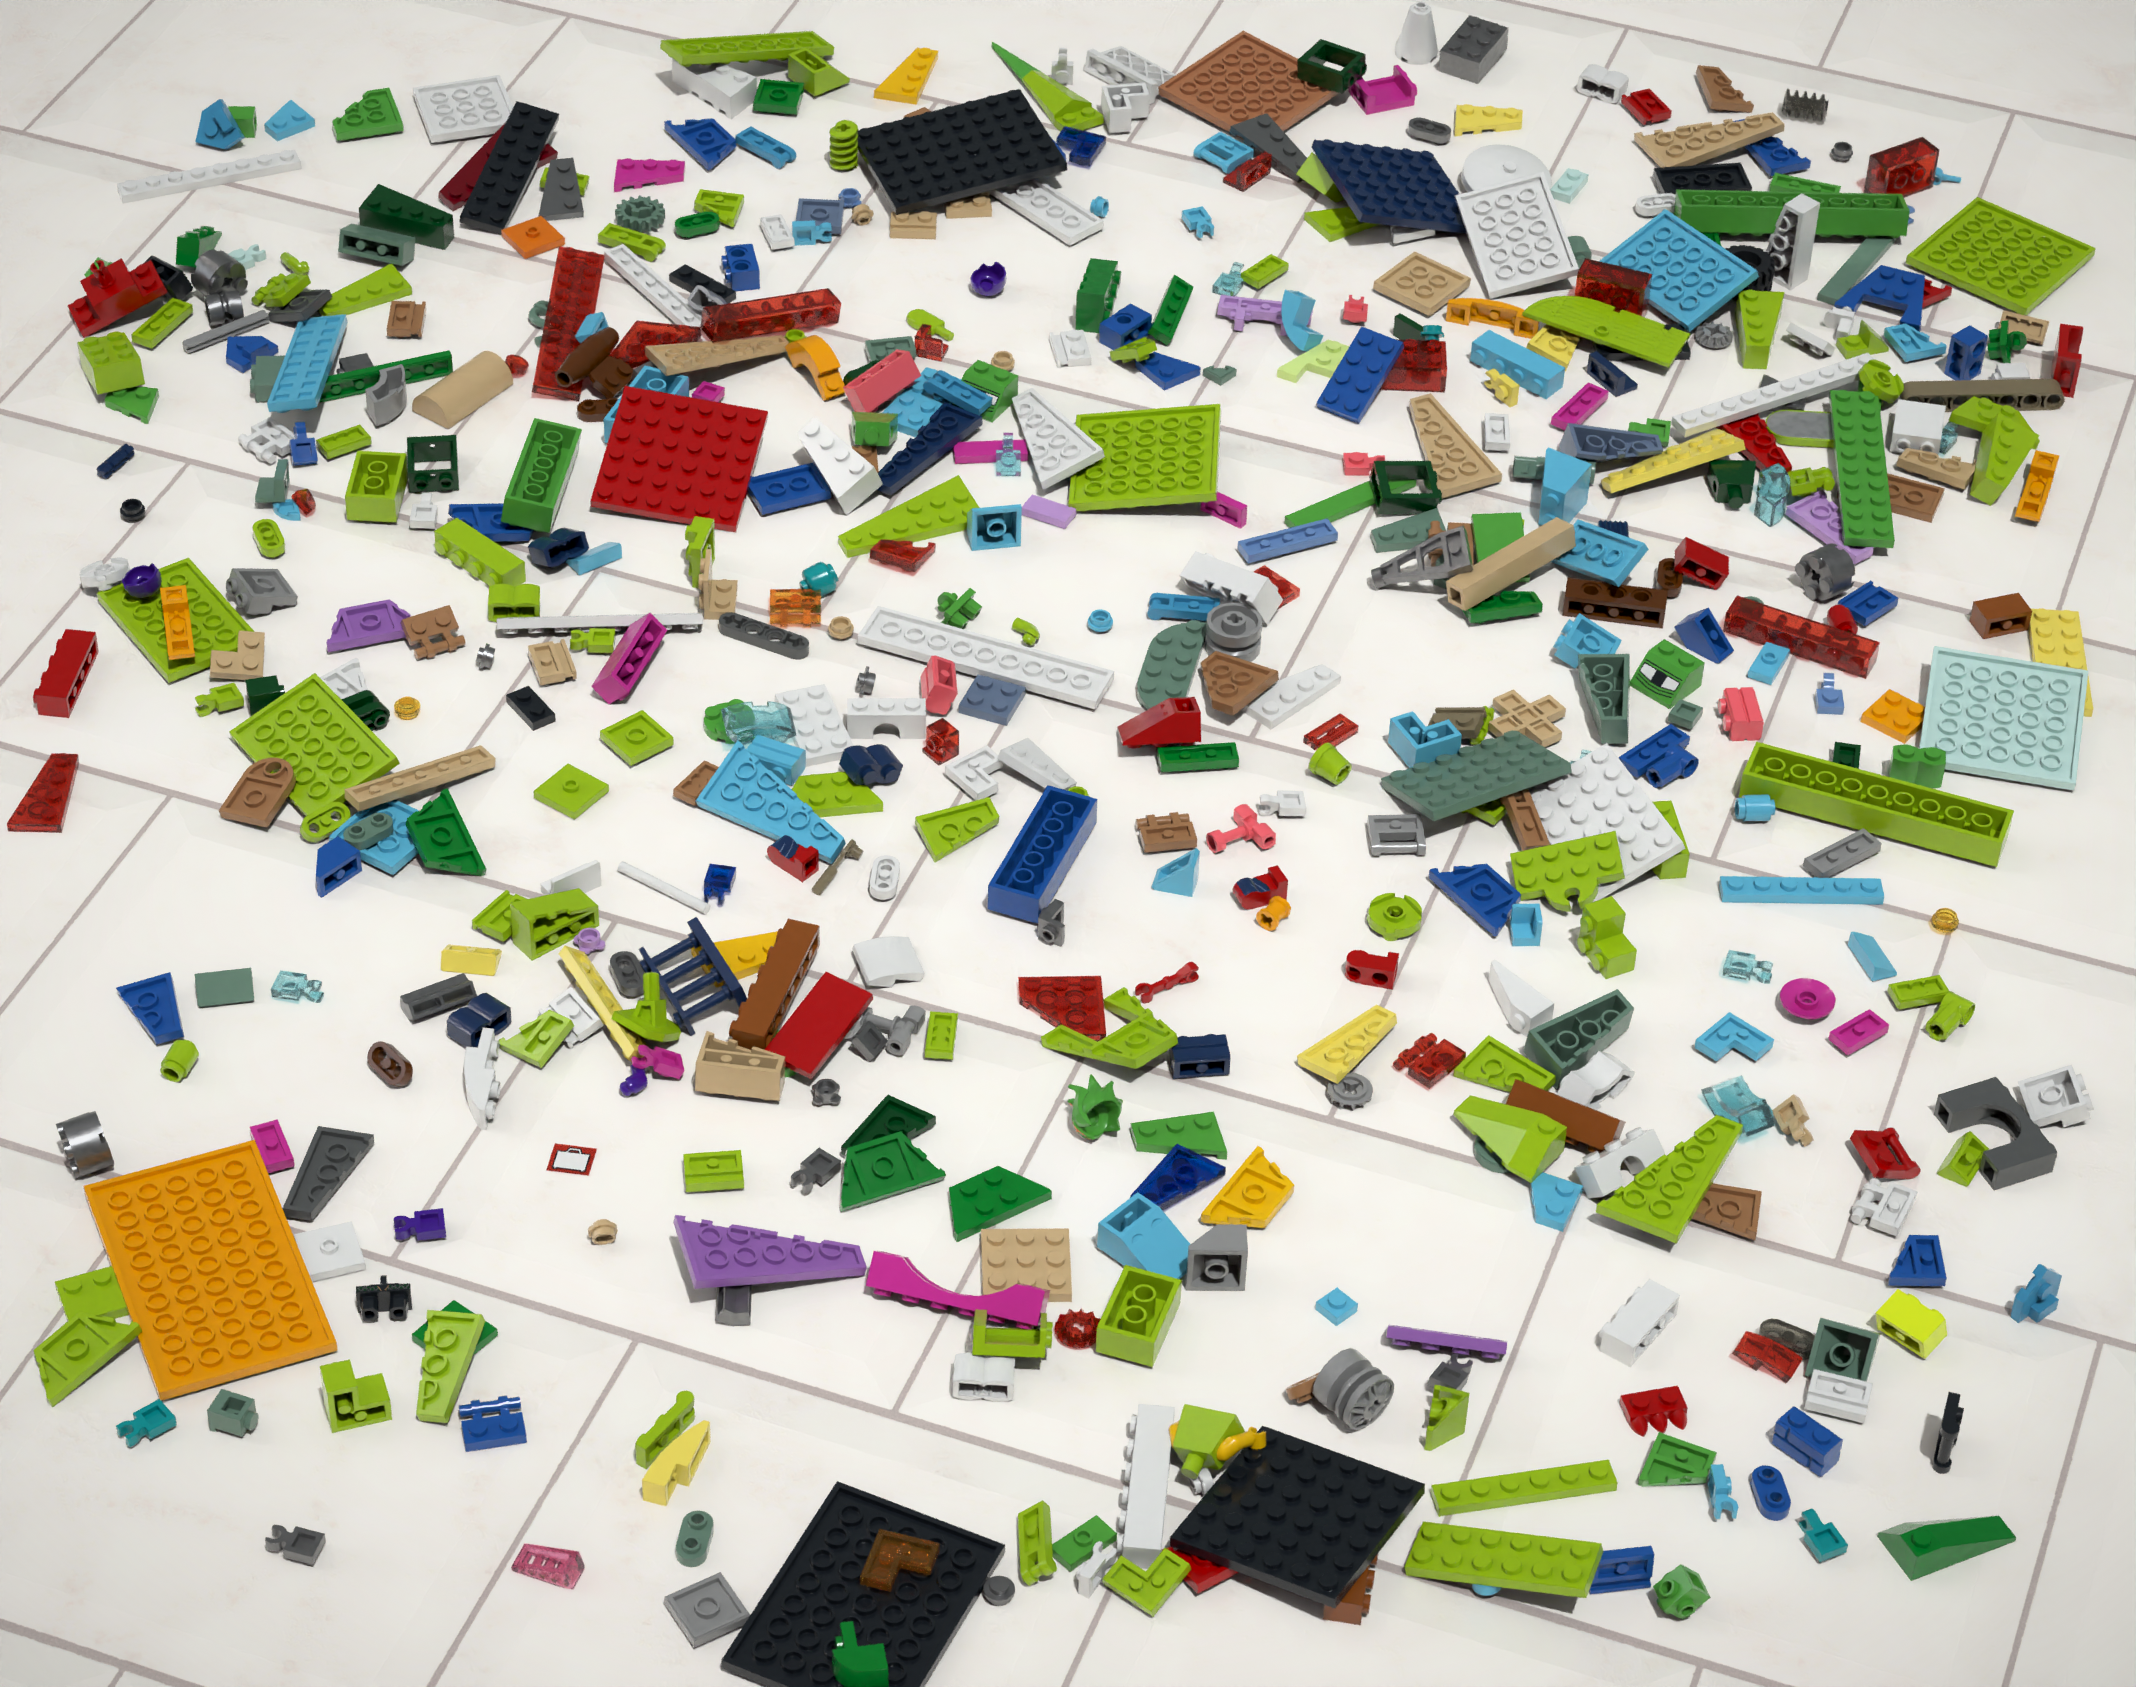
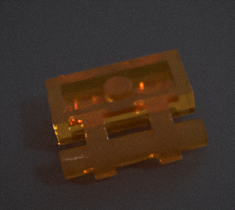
(795, 601)

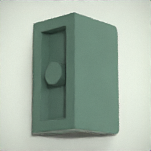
(274, 488)
(224, 987)

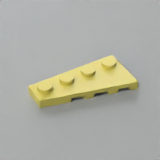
(1554, 344)
(1346, 1047)

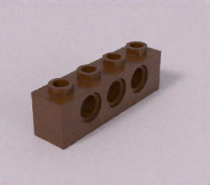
(1615, 604)

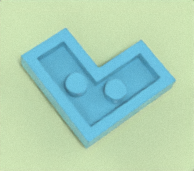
(1733, 1033)

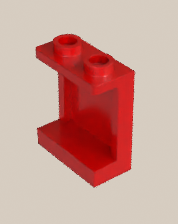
(2066, 358)

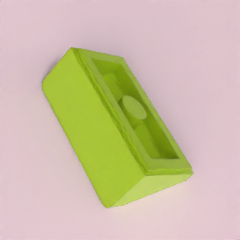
(1963, 1160)

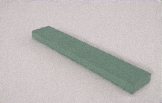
(1855, 268)

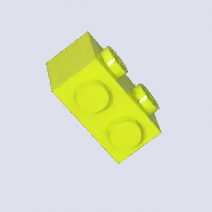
(1911, 1323)

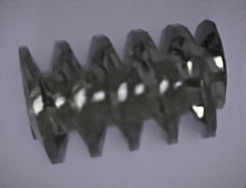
(1805, 105)

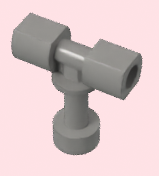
(899, 1028)

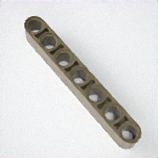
(2017, 393)

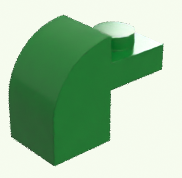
(858, 1664)

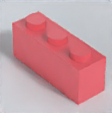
(882, 381)

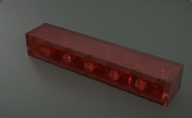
(770, 315)
(1802, 636)

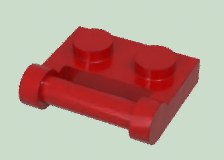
(1879, 1159)

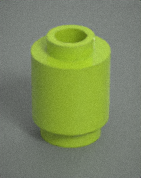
(179, 1060)

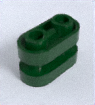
(368, 709)

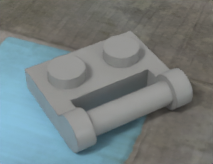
(1394, 828)

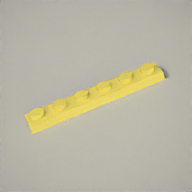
(601, 999)

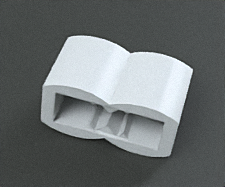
(1604, 84)
(983, 1377)

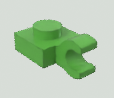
(1655, 427)

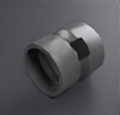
(223, 307)

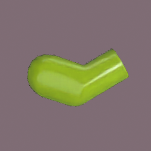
(293, 264)
(1030, 631)

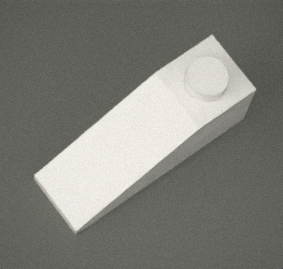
(1519, 1001)

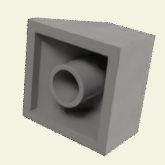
(1218, 1259)

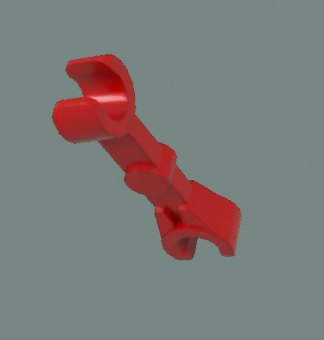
(1186, 974)

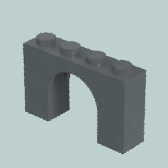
(1992, 1104)

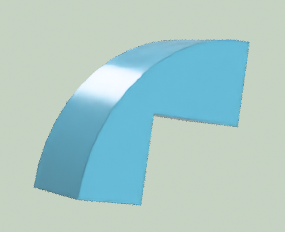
(1295, 316)

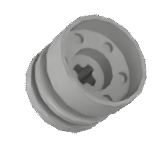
(1353, 1389)

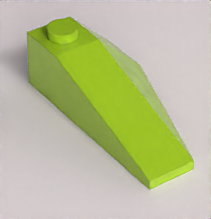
(1518, 1136)

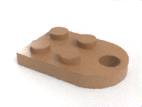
(259, 792)

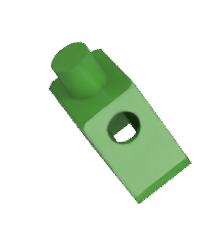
(874, 428)

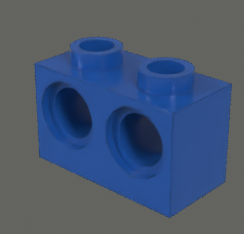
(741, 267)
(1966, 354)

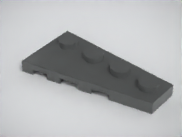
(1269, 137)
(324, 1168)

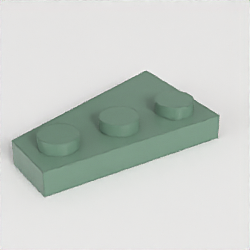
(1405, 532)

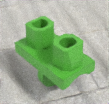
(955, 607)

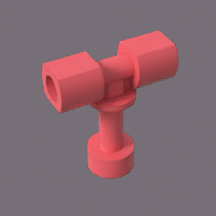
(1247, 829)

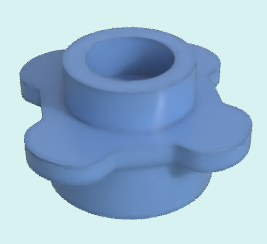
(850, 197)

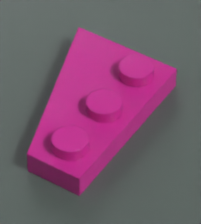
(639, 172)

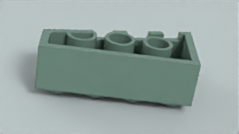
(1607, 692)
(1578, 1035)

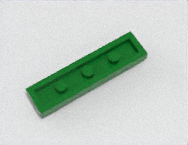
(1170, 310)

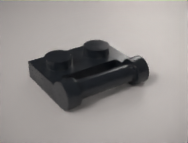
(1948, 1434)

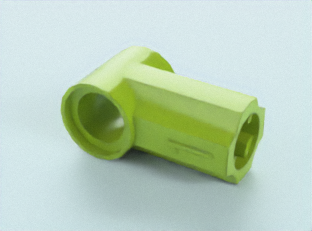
(1951, 1013)

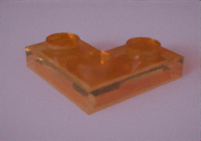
(894, 1552)

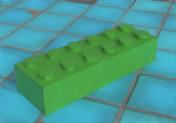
(541, 475)

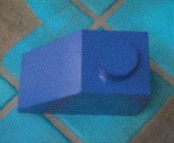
(1704, 636)
(336, 864)

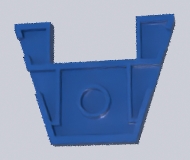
(1892, 289)

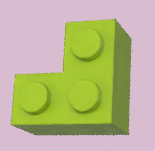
(1603, 938)
(353, 1401)

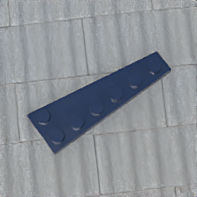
(946, 429)

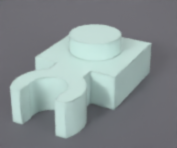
(249, 257)

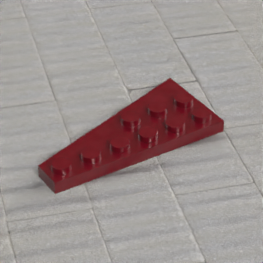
(460, 186)

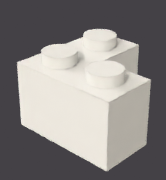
(1122, 104)

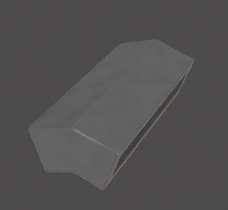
(437, 997)
(734, 1305)

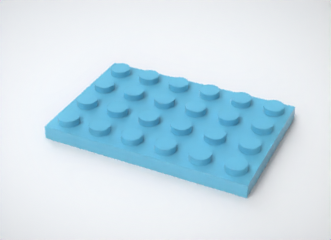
(1688, 269)

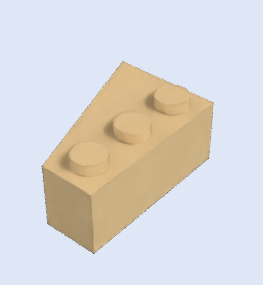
(738, 1071)

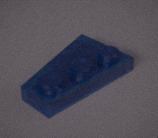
(1179, 1176)

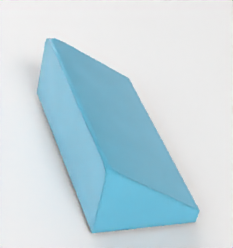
(591, 325)
(596, 557)
(1870, 956)

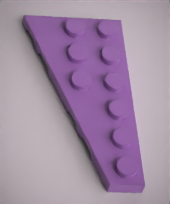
(757, 1256)

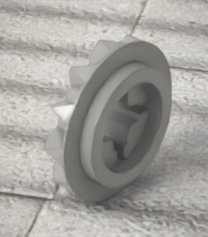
(1721, 335)
(1351, 1082)

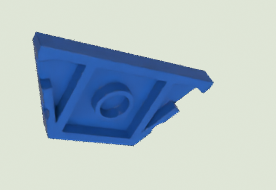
(703, 140)
(487, 521)
(1479, 893)

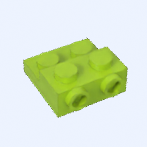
(700, 537)

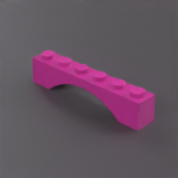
(899, 1275)

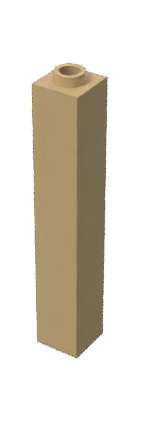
(1511, 563)

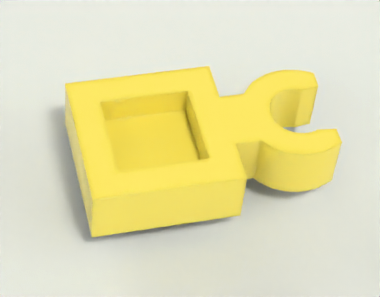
(1504, 387)

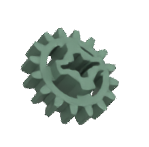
(640, 213)

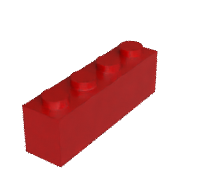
(66, 673)

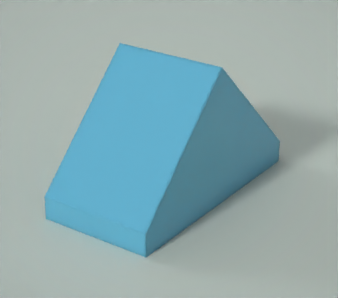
(1179, 875)

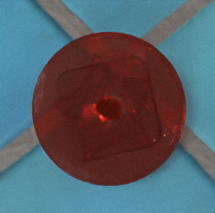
(517, 364)

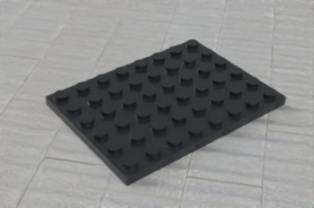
(959, 151)
(819, 1586)

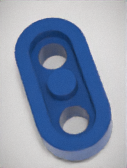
(1768, 1486)

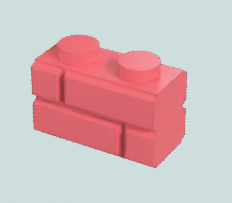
(939, 684)
(1741, 714)

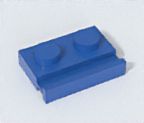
(1869, 603)
(1624, 1570)

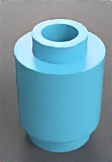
(1754, 808)

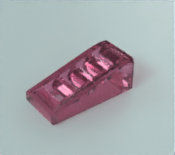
(566, 1573)

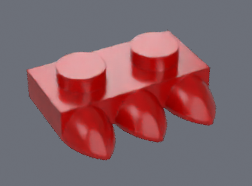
(1654, 1407)

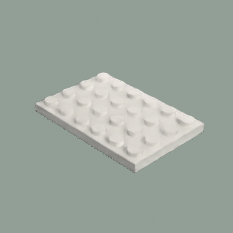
(1517, 235)
(1603, 799)

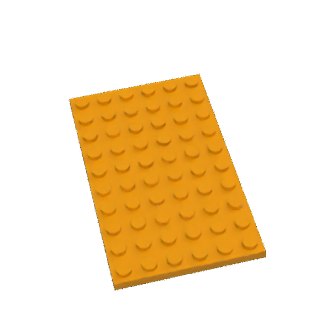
(209, 1269)

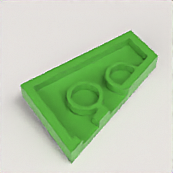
(1194, 1132)

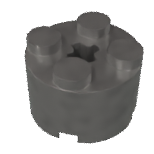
(218, 274)
(1825, 572)
(85, 1144)

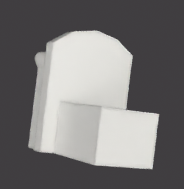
(1841, 320)

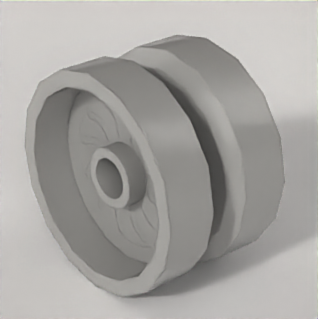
(1234, 631)

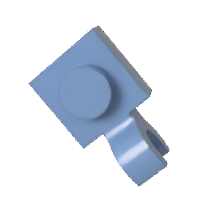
(1827, 698)

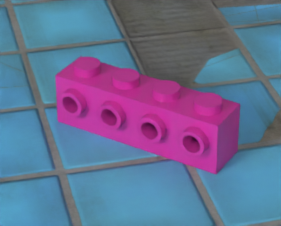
(629, 658)

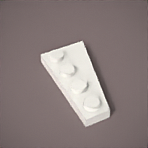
(1291, 695)

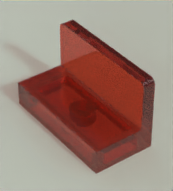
(1249, 172)

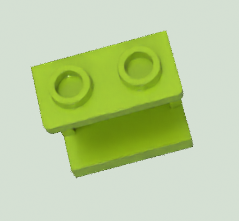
(1010, 1341)

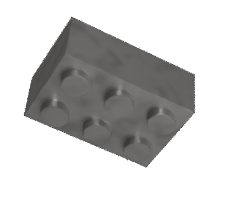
(1473, 49)

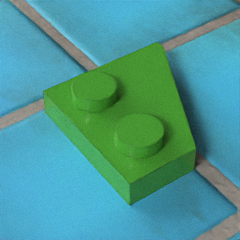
(133, 400)
(1676, 1463)

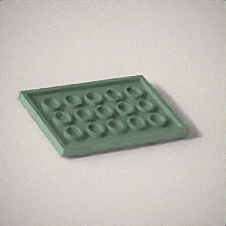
(1475, 775)

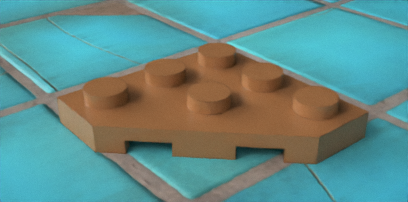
(1234, 681)

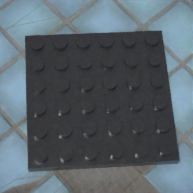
(1298, 1517)

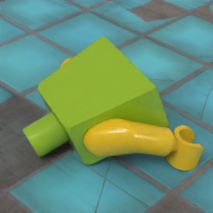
(1210, 1438)

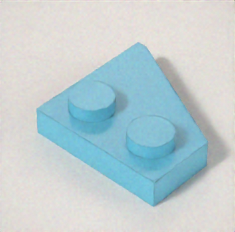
(1912, 343)

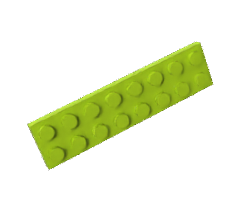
(744, 48)

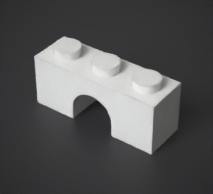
(904, 713)
(1601, 1171)

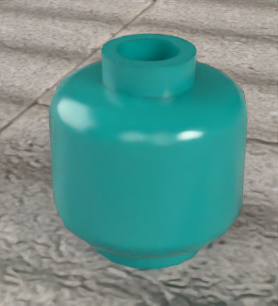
(819, 577)

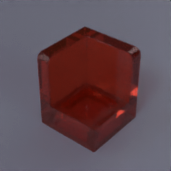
(927, 346)

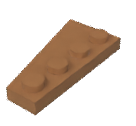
(1731, 1209)

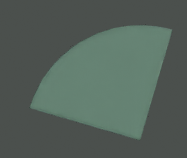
(1219, 375)

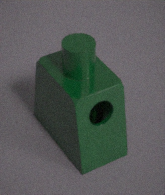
(1731, 481)

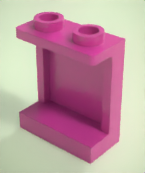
(1384, 93)

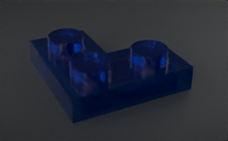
(1084, 144)

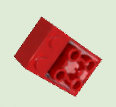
(1165, 723)

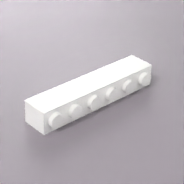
(1148, 1485)

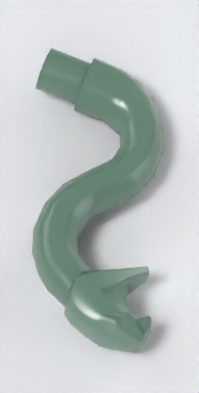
(538, 309)

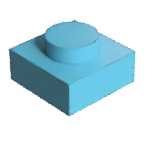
(1336, 1306)

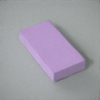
(1048, 511)

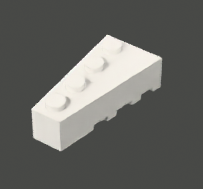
(719, 84)
(843, 469)
(1231, 584)

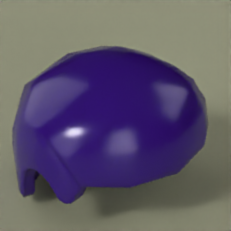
(989, 279)
(142, 581)

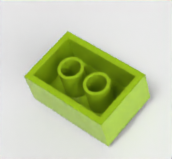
(110, 362)
(376, 486)
(1138, 1315)

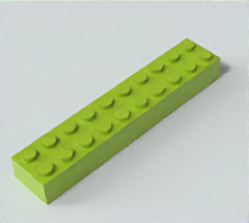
(1878, 804)

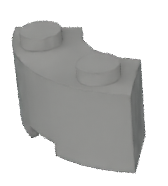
(387, 396)

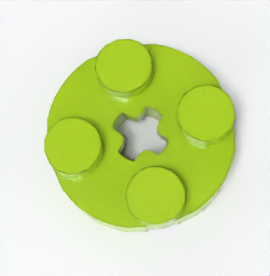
(1878, 380)
(1390, 927)

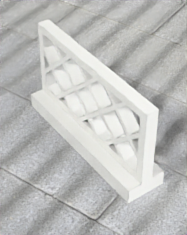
(1126, 69)

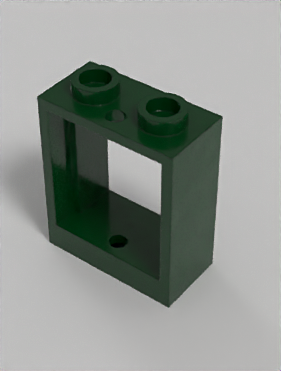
(1311, 67)
(420, 451)
(1404, 502)

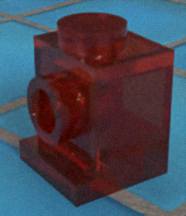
(941, 741)

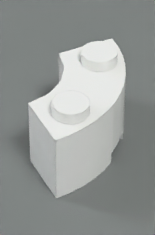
(1596, 1081)

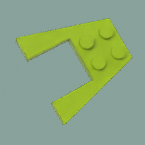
(1128, 1046)

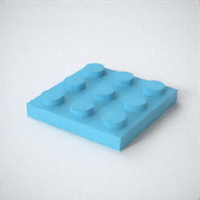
(392, 851)

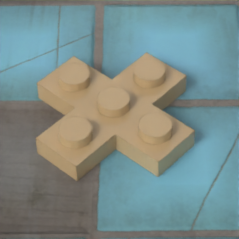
(1528, 718)

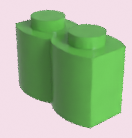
(1918, 765)

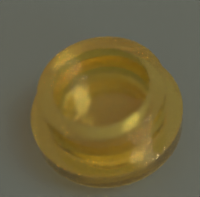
(407, 708)
(1945, 920)

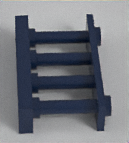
(707, 956)

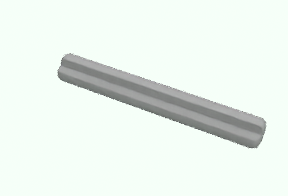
(223, 332)

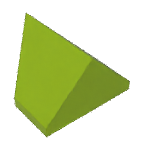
(1446, 1416)

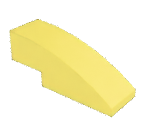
(676, 1464)

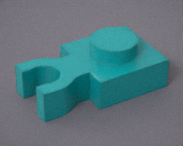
(148, 1421)

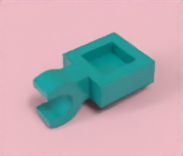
(1822, 1538)

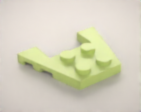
(1319, 360)

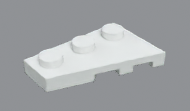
(1035, 764)

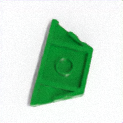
(444, 838)
(883, 1170)
(992, 1199)

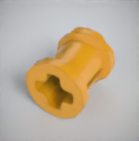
(1271, 915)

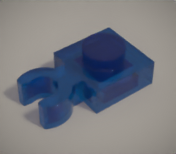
(717, 881)

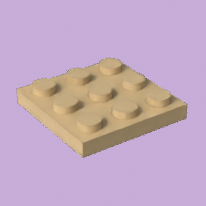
(1421, 283)
(1027, 1258)

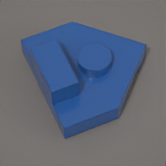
(243, 350)

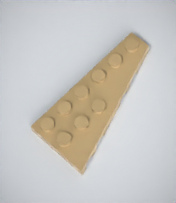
(1704, 141)
(1452, 452)

